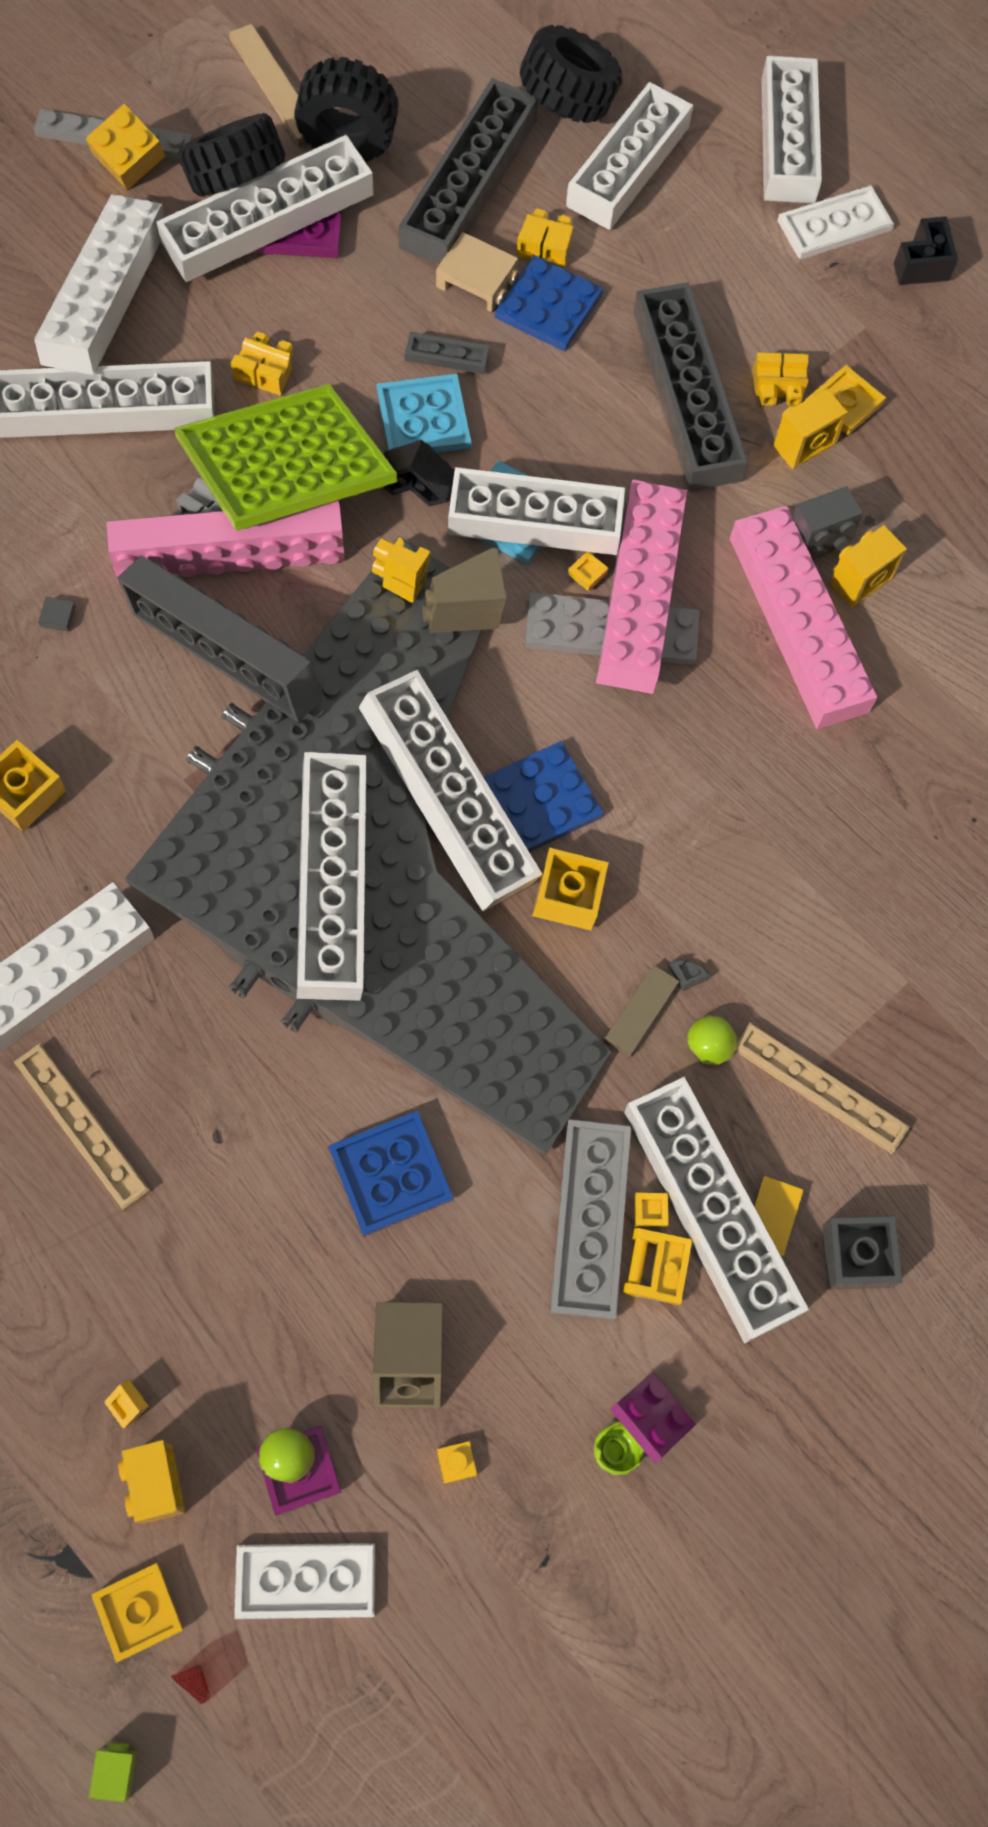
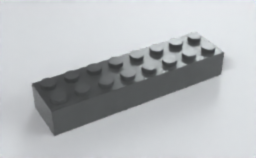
(468, 171)
(689, 387)
(221, 638)

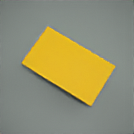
(777, 1209)

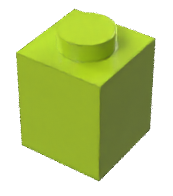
(113, 1772)

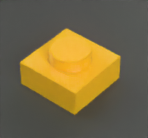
(588, 571)
(651, 1210)
(126, 1403)
(456, 1462)

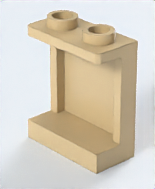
(478, 270)

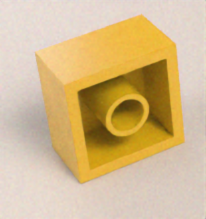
(125, 147)
(809, 428)
(867, 565)
(26, 786)
(570, 889)
(151, 1482)

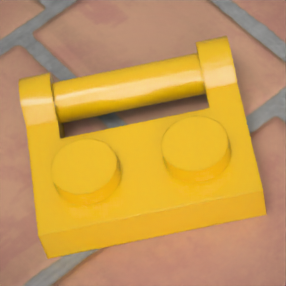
(668, 1268)

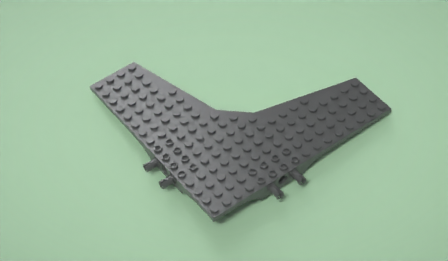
(434, 974)

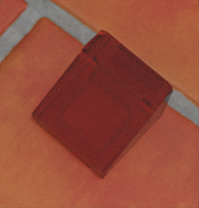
(194, 1683)

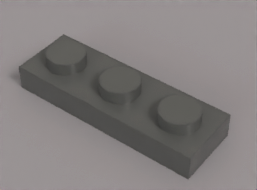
(447, 352)

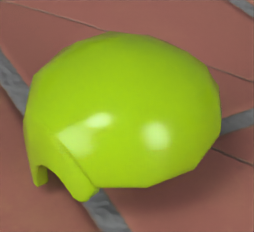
(712, 1040)
(616, 1450)
(286, 1455)

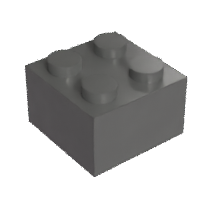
(828, 521)
(862, 1253)

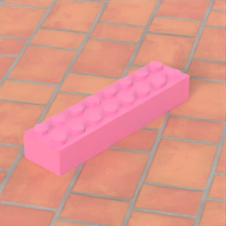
(212, 546)
(642, 587)
(802, 617)

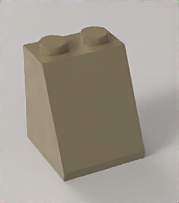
(467, 596)
(407, 1355)

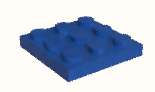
(549, 303)
(544, 796)
(390, 1173)

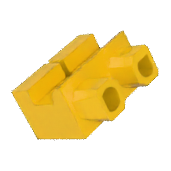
(546, 234)
(263, 364)
(780, 377)
(401, 568)

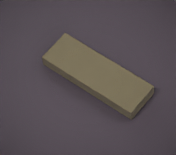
(641, 1011)

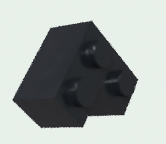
(929, 255)
(421, 472)

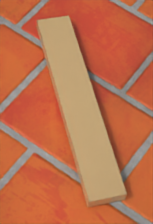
(268, 76)
(821, 1088)
(82, 1127)

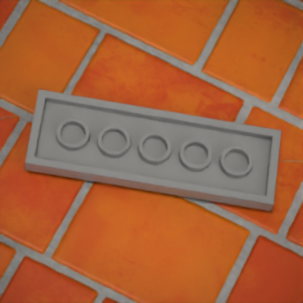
(580, 623)
(591, 1220)

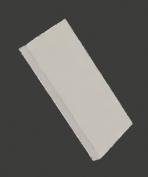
(835, 222)
(305, 1581)

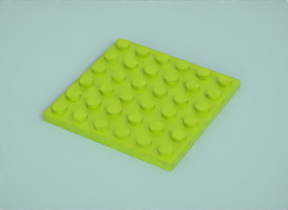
(284, 456)

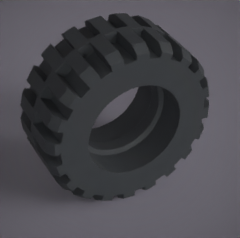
(570, 73)
(351, 87)
(231, 155)

